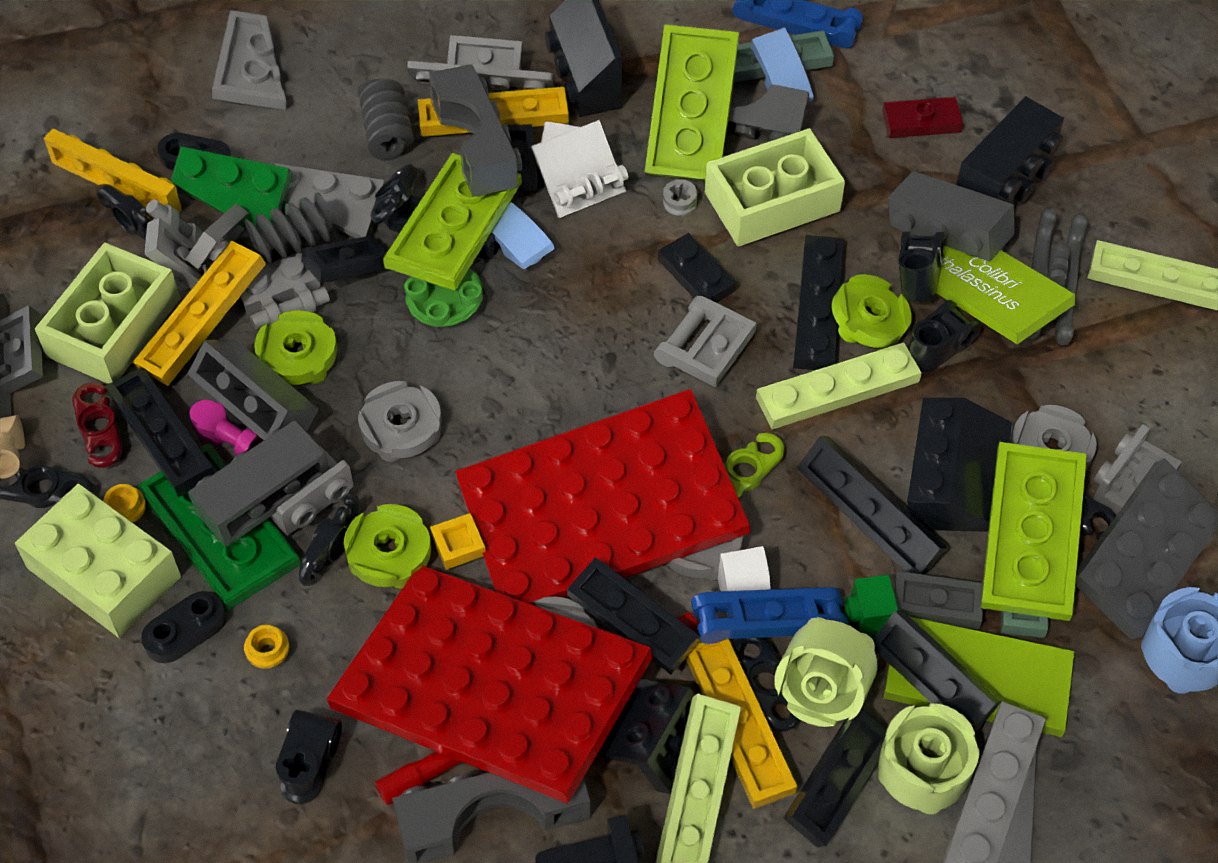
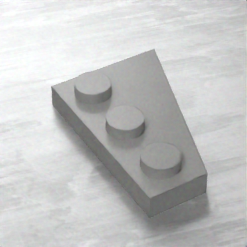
(247, 64)
(346, 196)

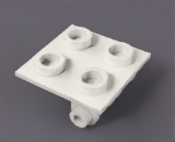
(579, 169)

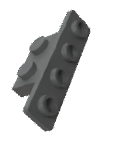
(18, 352)

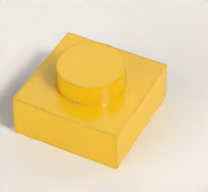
(457, 541)

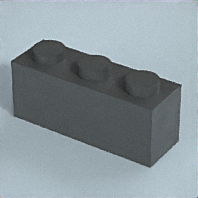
(967, 218)
(249, 388)
(258, 482)

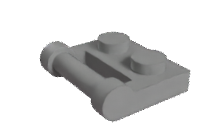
(714, 348)

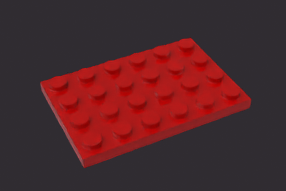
(612, 490)
(492, 682)

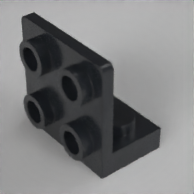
(651, 731)

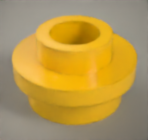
(263, 636)

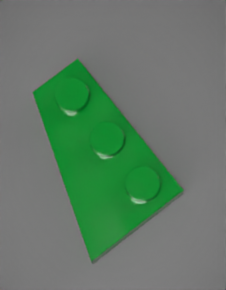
(227, 180)

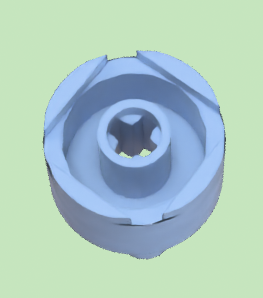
(1184, 641)

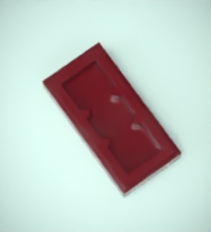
(922, 117)

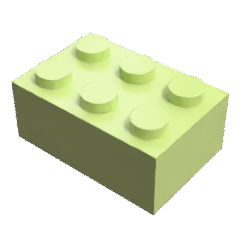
(774, 187)
(108, 313)
(98, 560)

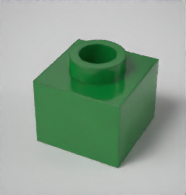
(870, 603)

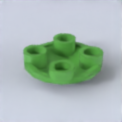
(443, 306)

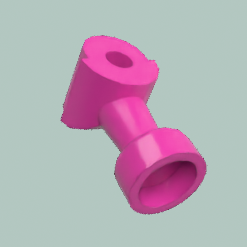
(214, 428)

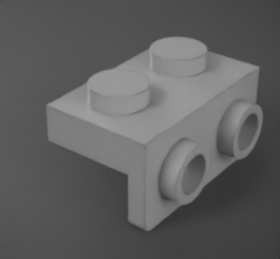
(1134, 461)
(316, 496)

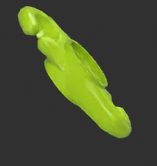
(761, 462)

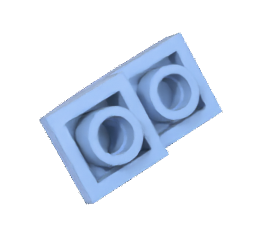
(780, 61)
(521, 238)

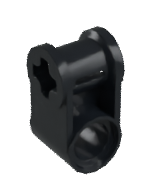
(920, 265)
(941, 336)
(307, 754)

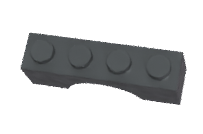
(775, 114)
(487, 156)
(436, 816)

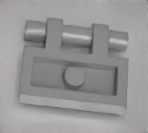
(170, 242)
(279, 283)

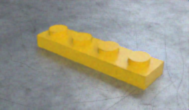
(514, 108)
(103, 168)
(199, 312)
(754, 748)

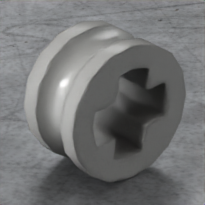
(678, 188)

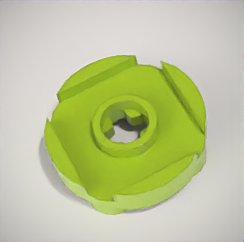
(861, 326)
(303, 366)
(392, 567)

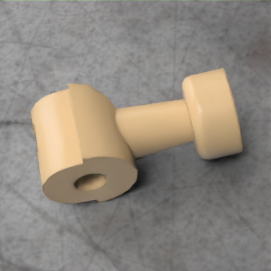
(10, 442)

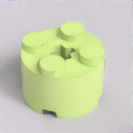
(826, 672)
(924, 781)

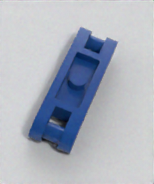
(802, 18)
(763, 612)

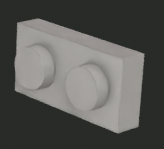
(218, 236)

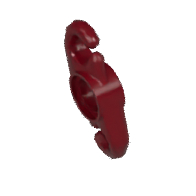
(108, 436)

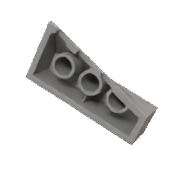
(1000, 799)

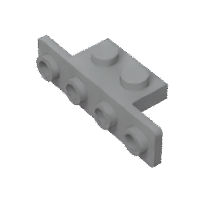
(493, 60)

